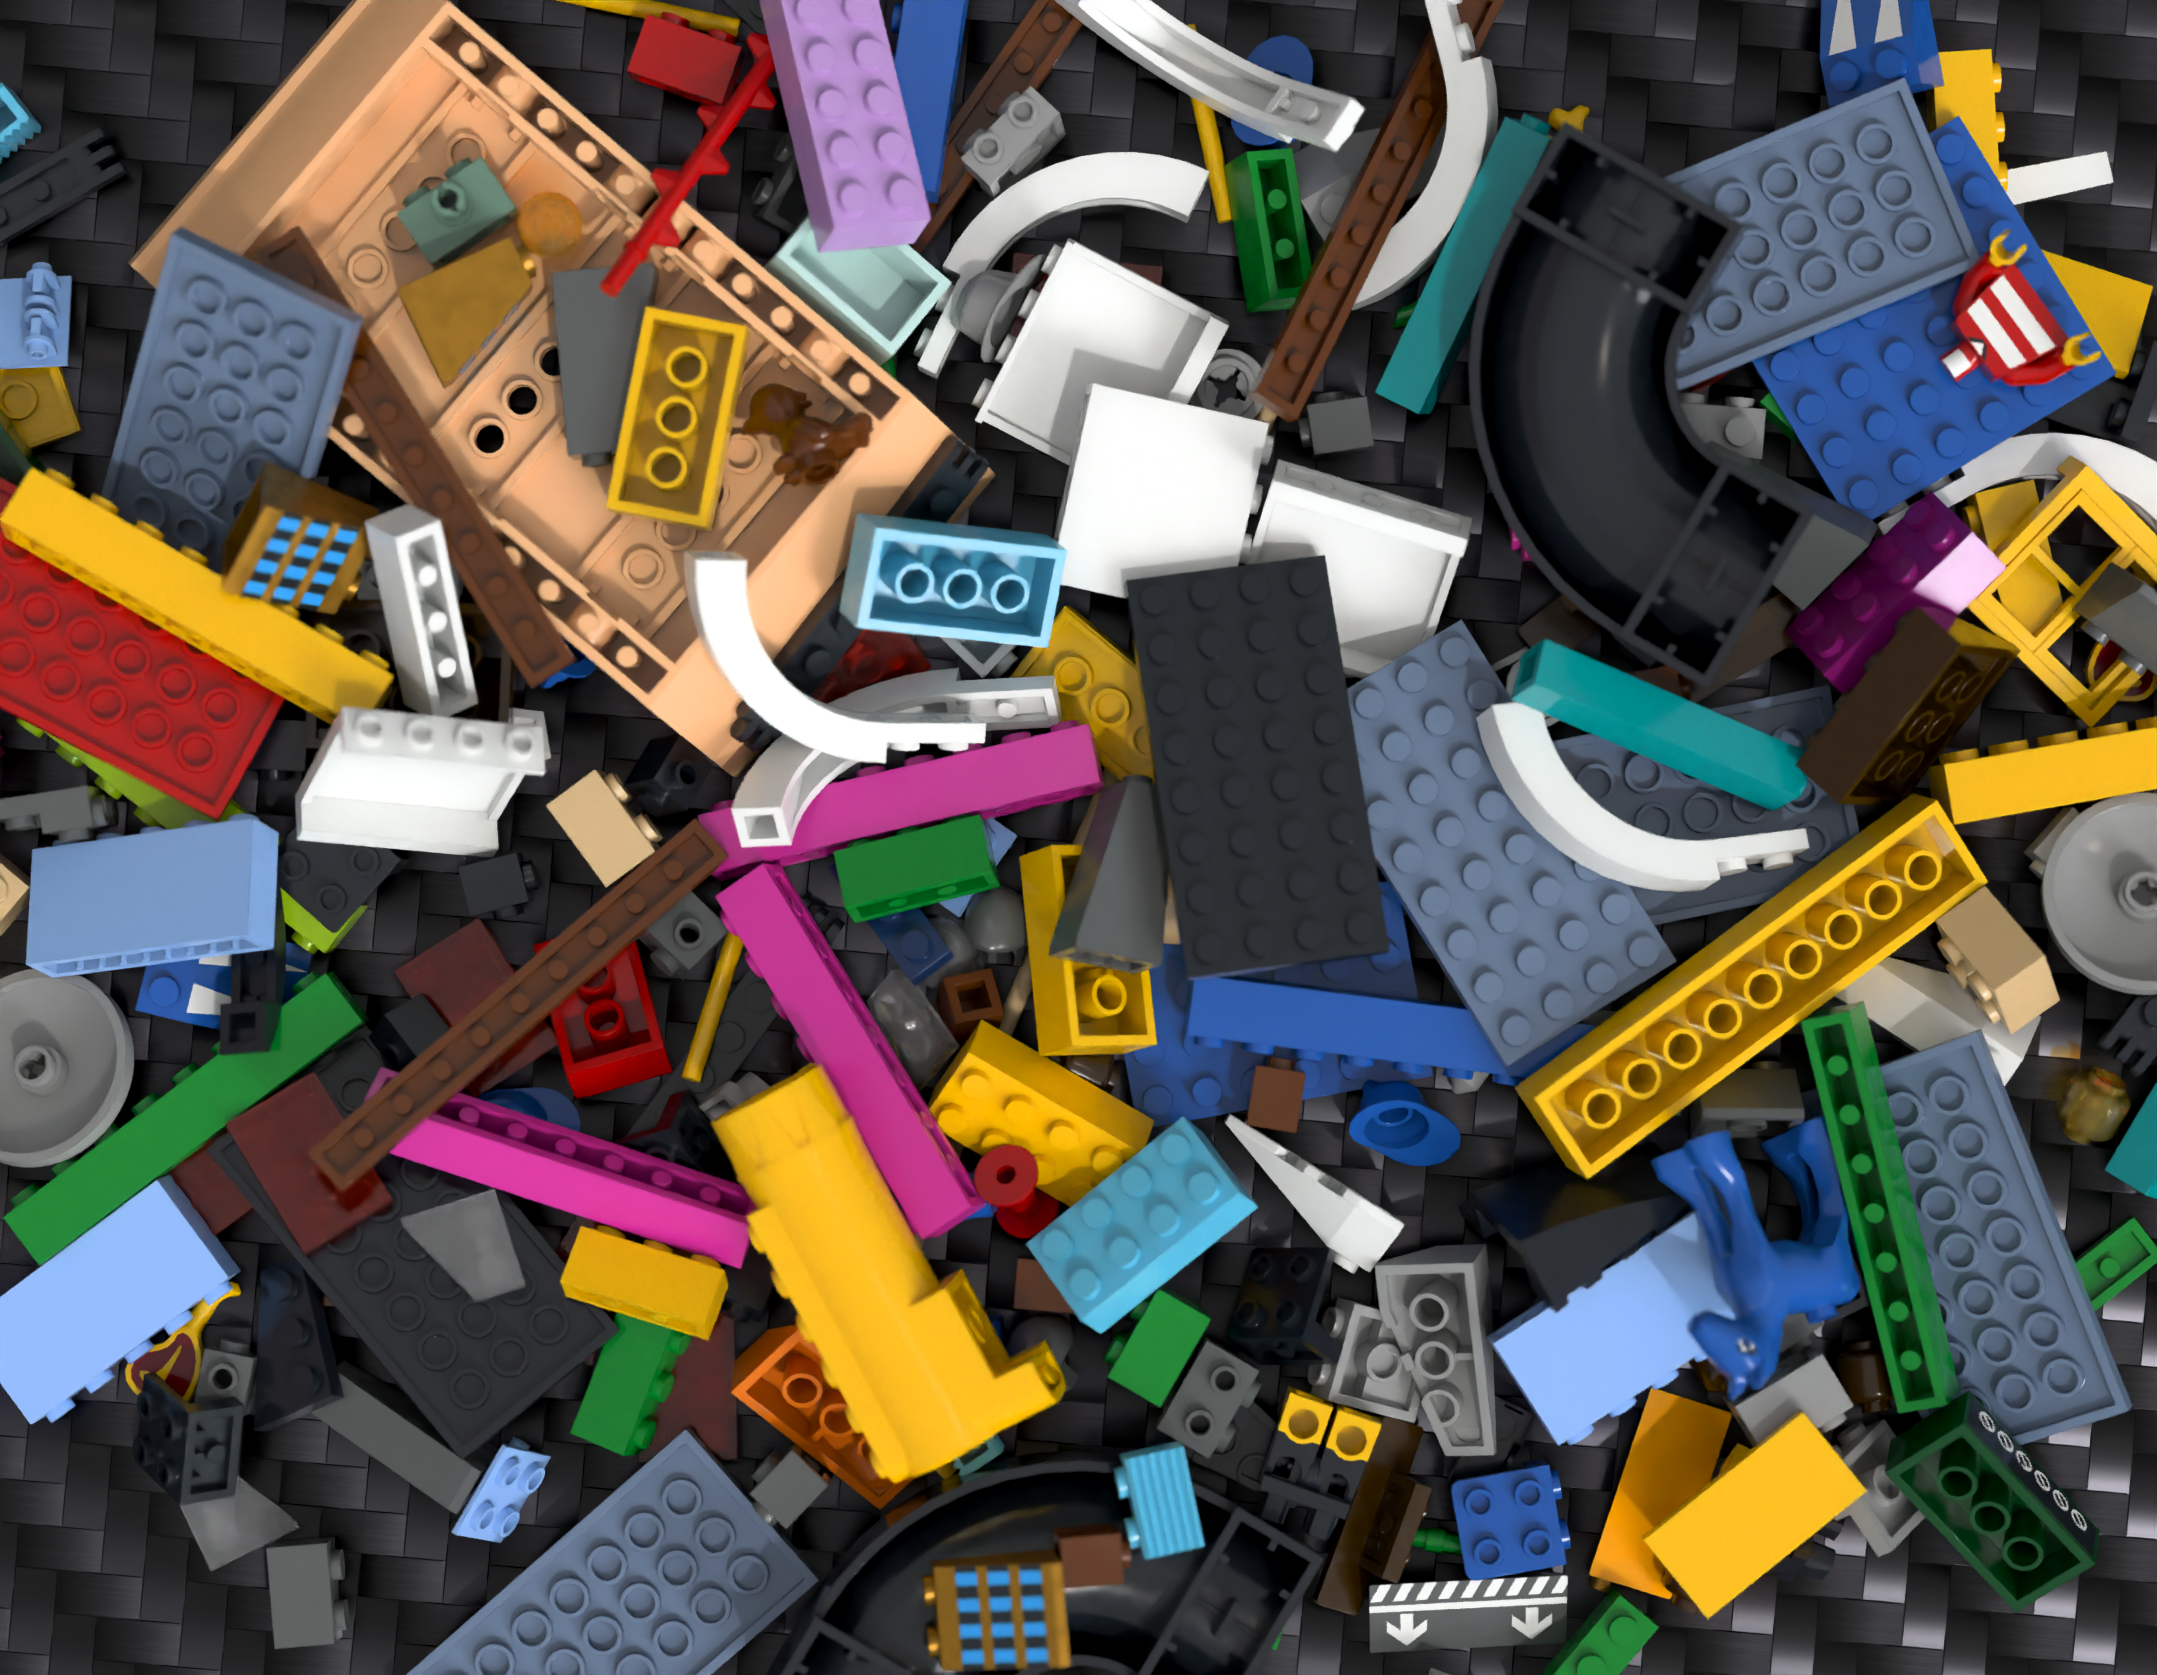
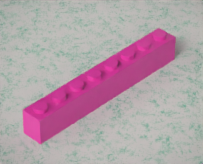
(924, 793)
(846, 1040)
(582, 1175)

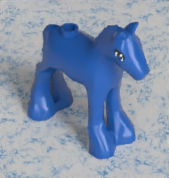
(1757, 1277)

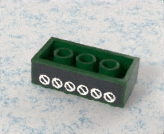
(1992, 1501)

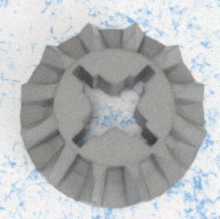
(1221, 367)

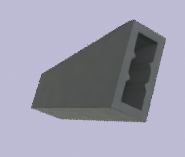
(598, 355)
(1826, 546)
(1119, 884)
(403, 1439)

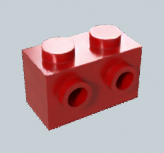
(686, 60)

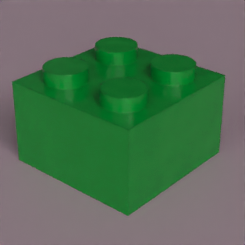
(1156, 1344)

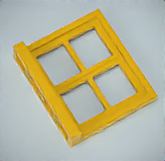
(2135, 543)

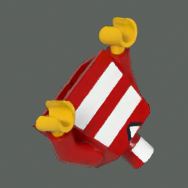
(2007, 326)

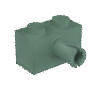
(457, 212)

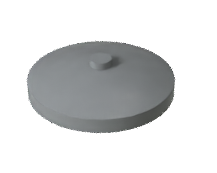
(2104, 893)
(60, 1066)

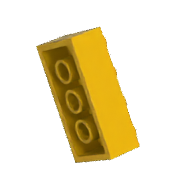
(678, 419)
(1076, 1003)
(1012, 1096)

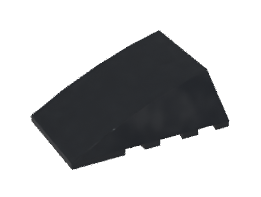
(1576, 1224)

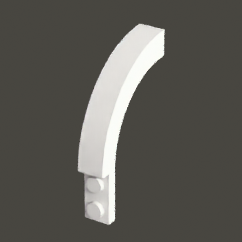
(1217, 76)
(1468, 138)
(1074, 184)
(2037, 457)
(727, 631)
(793, 774)
(1596, 839)

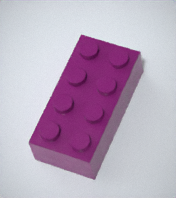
(1919, 562)

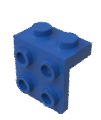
(1510, 1521)

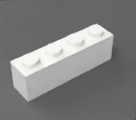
(421, 611)

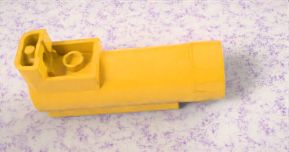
(898, 1343)

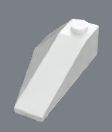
(1929, 1008)
(1339, 1216)

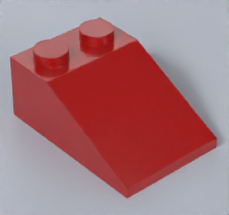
(610, 1028)

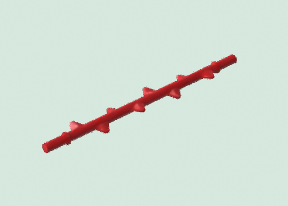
(704, 159)

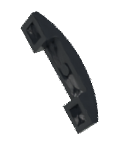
(256, 995)

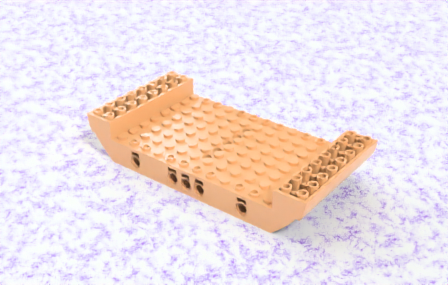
(389, 109)

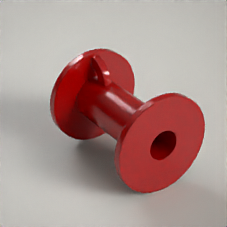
(1009, 1181)

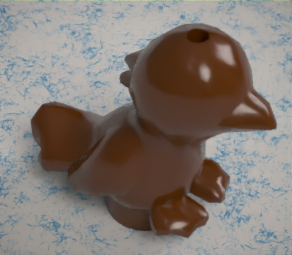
(807, 443)

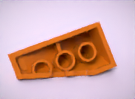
(787, 1388)

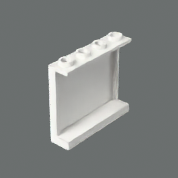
(1096, 328)
(1157, 490)
(1383, 557)
(415, 781)

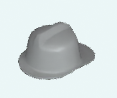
(992, 304)

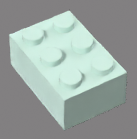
(863, 293)

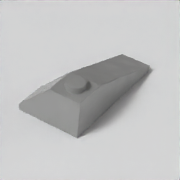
(1328, 176)
(1441, 1320)

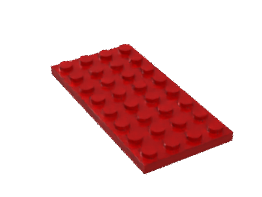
(124, 684)

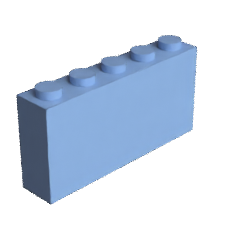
(153, 897)
(108, 1299)
(1614, 1335)

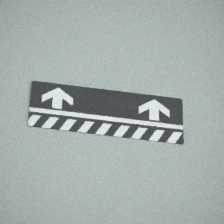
(1468, 1613)

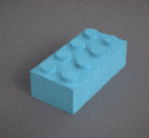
(952, 580)
(1141, 1225)

